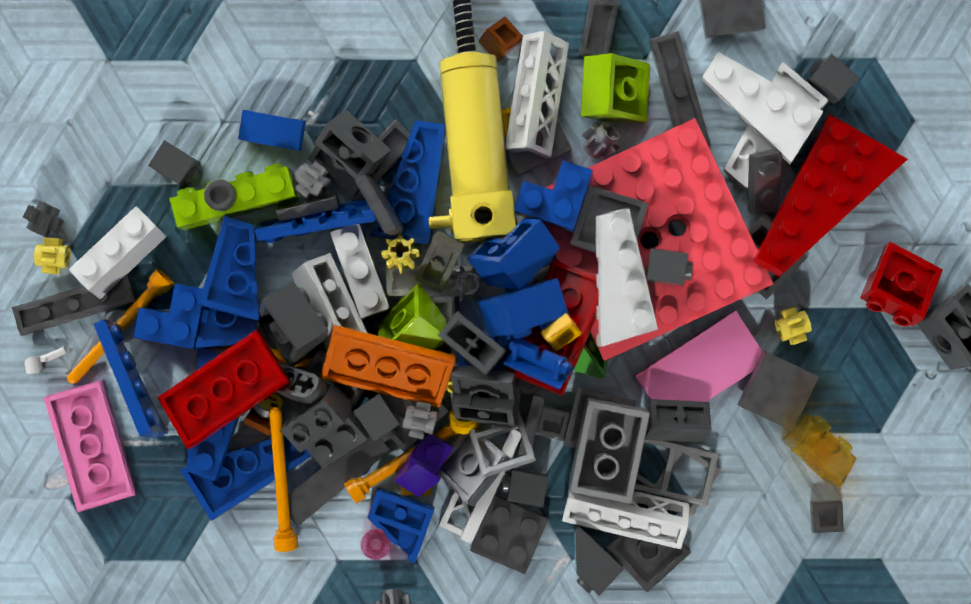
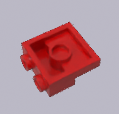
(901, 285)

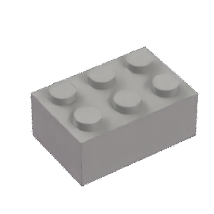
(608, 450)

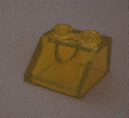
(821, 450)

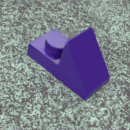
(422, 465)

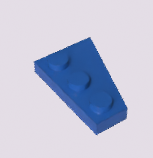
(232, 272)

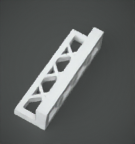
(532, 90)
(479, 510)
(630, 520)

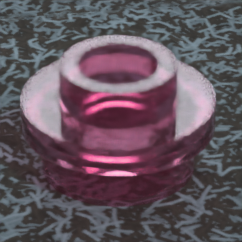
(369, 551)

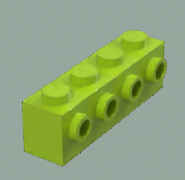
(253, 194)

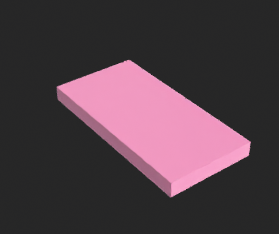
(704, 363)
(90, 445)

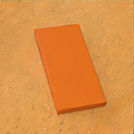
(387, 366)

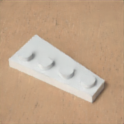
(771, 110)
(752, 141)
(623, 291)

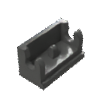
(678, 420)

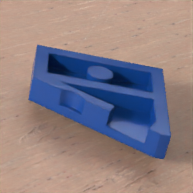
(401, 519)

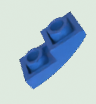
(272, 130)

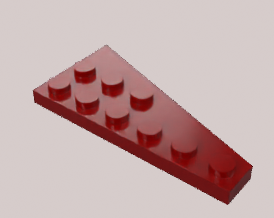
(831, 182)

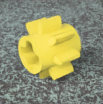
(400, 245)
(52, 255)
(793, 325)

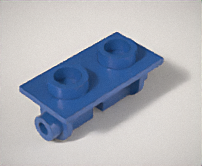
(541, 366)

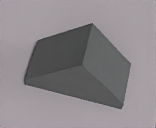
(471, 343)

